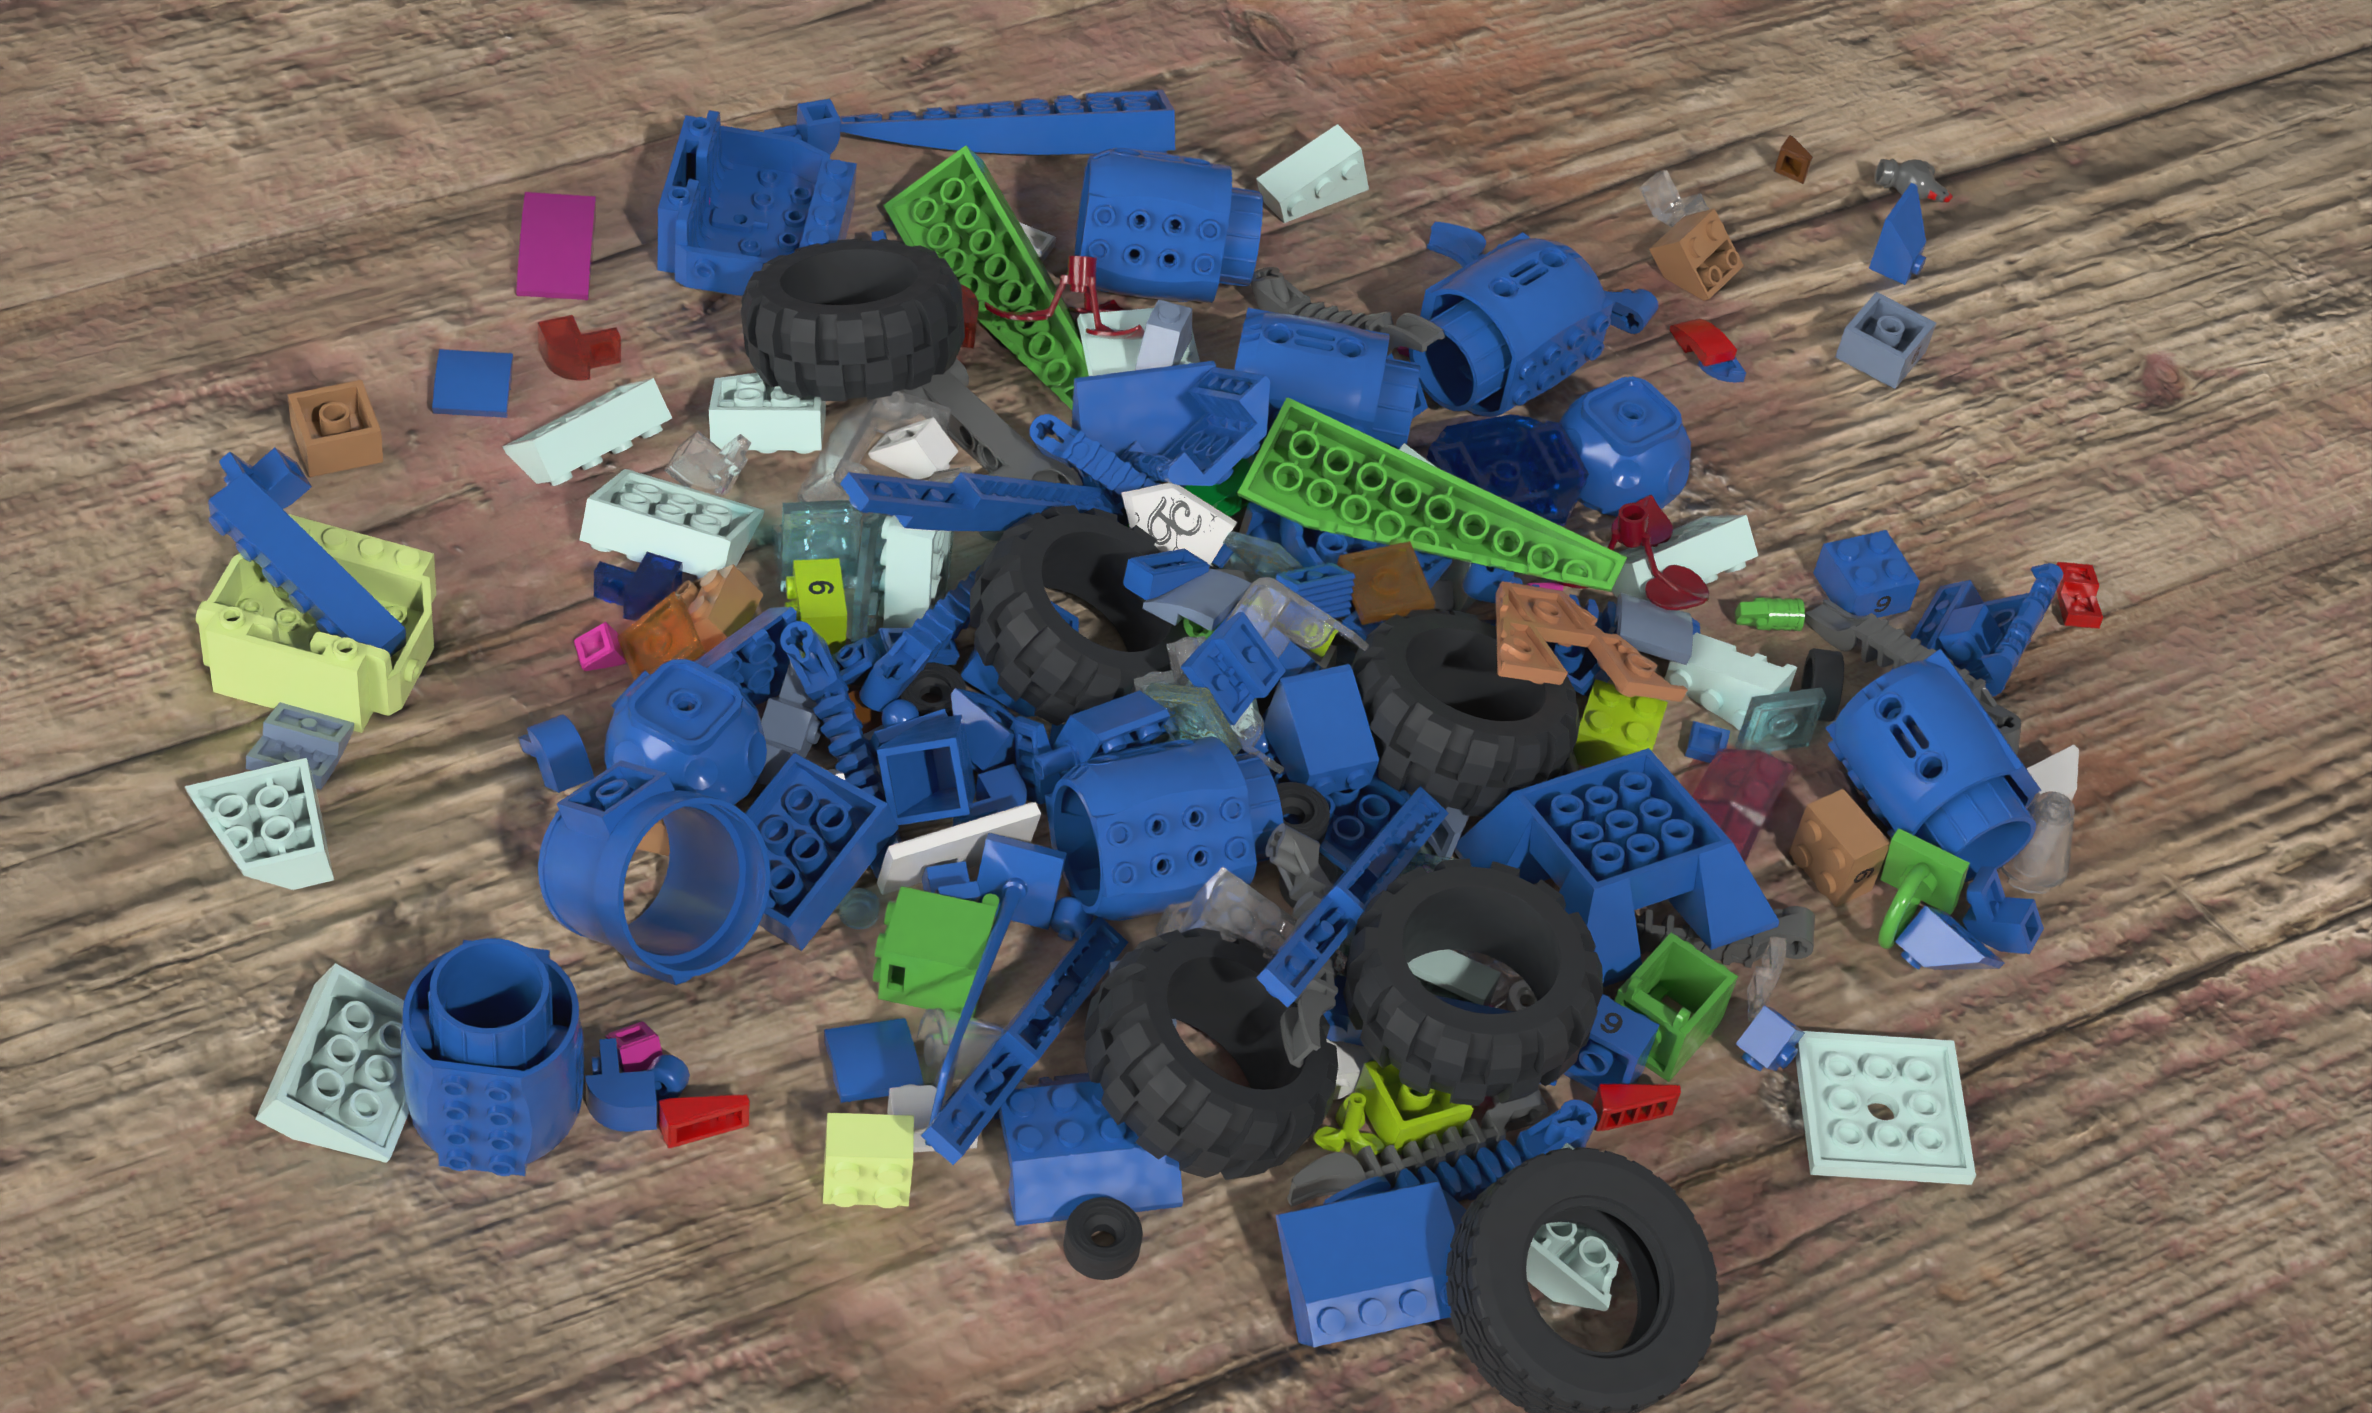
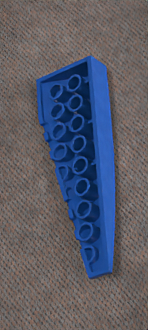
(1067, 126)

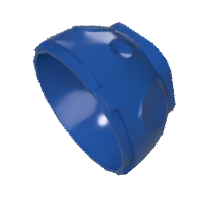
(1629, 445)
(692, 729)

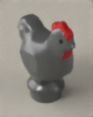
(1913, 171)

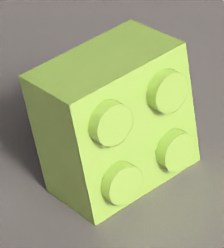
(868, 1159)

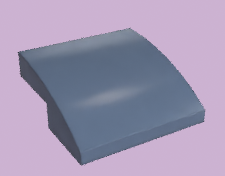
(1202, 600)
(1654, 629)
(297, 734)

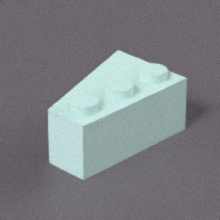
(1727, 679)

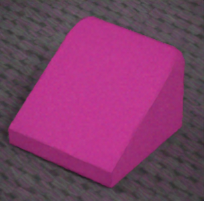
(599, 648)
(636, 1047)

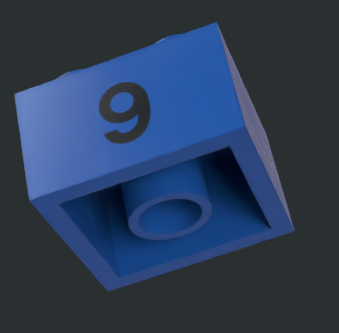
(1867, 575)
(1615, 1047)

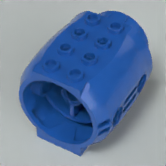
(1166, 225)
(1511, 326)
(1331, 371)
(1937, 764)
(1160, 824)
(492, 1056)

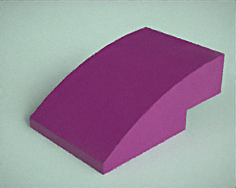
(556, 246)

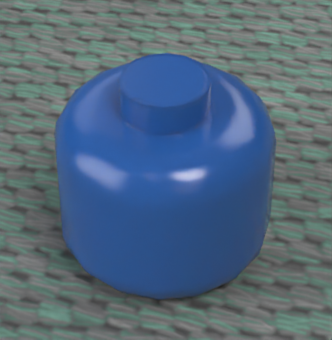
(1069, 918)
(670, 1076)

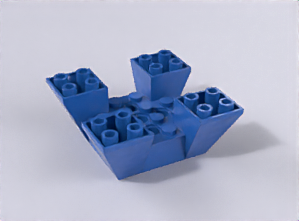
(1618, 844)

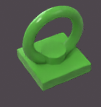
(1919, 874)

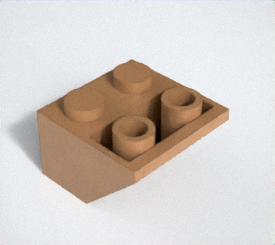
(1697, 254)
(720, 604)

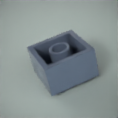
(1885, 340)

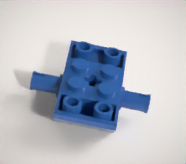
(1103, 730)

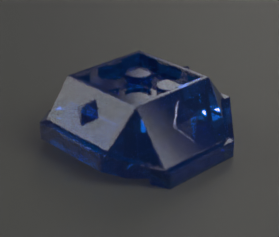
(1515, 460)

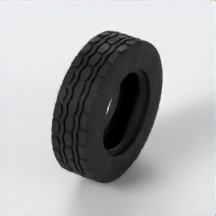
(1649, 1230)

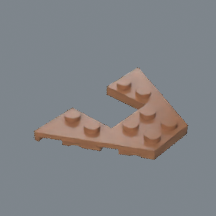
(1534, 615)

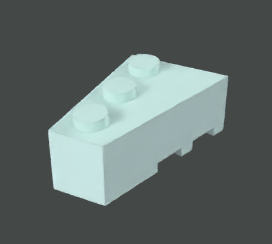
(1315, 176)

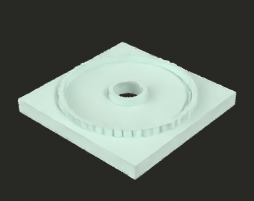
(1908, 1075)

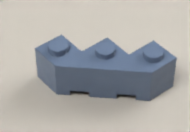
(788, 726)

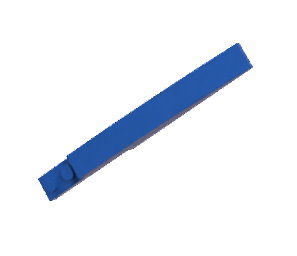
(969, 502)
(1348, 898)
(1023, 1041)

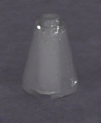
(2048, 854)
(937, 1031)

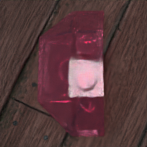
(1743, 792)

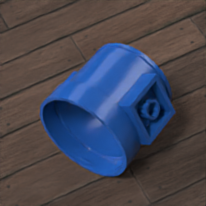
(712, 882)

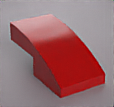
(1705, 340)
(2078, 596)

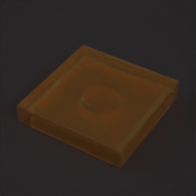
(1387, 582)
(660, 637)

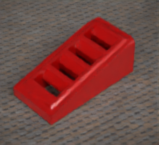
(1633, 1103)
(699, 1118)

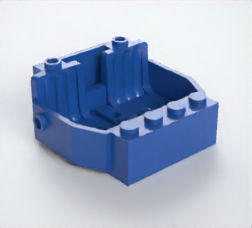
(745, 200)

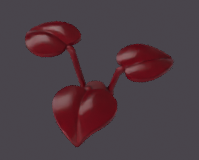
(1082, 279)
(1648, 526)

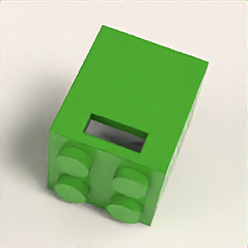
(932, 948)
(1692, 981)

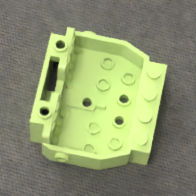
(275, 654)

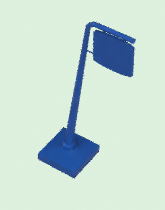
(1027, 887)

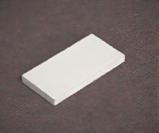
(964, 842)

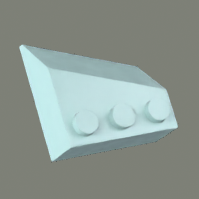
(764, 416)
(269, 823)
(1572, 1264)

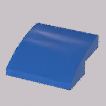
(472, 383)
(1234, 666)
(872, 1059)

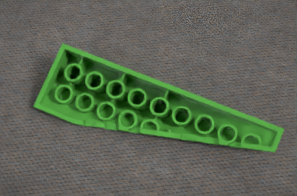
(972, 226)
(1370, 491)

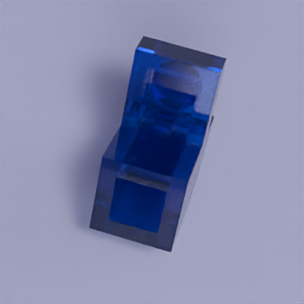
(641, 589)

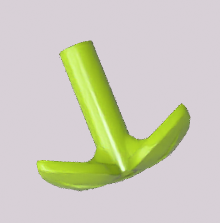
(1350, 1119)

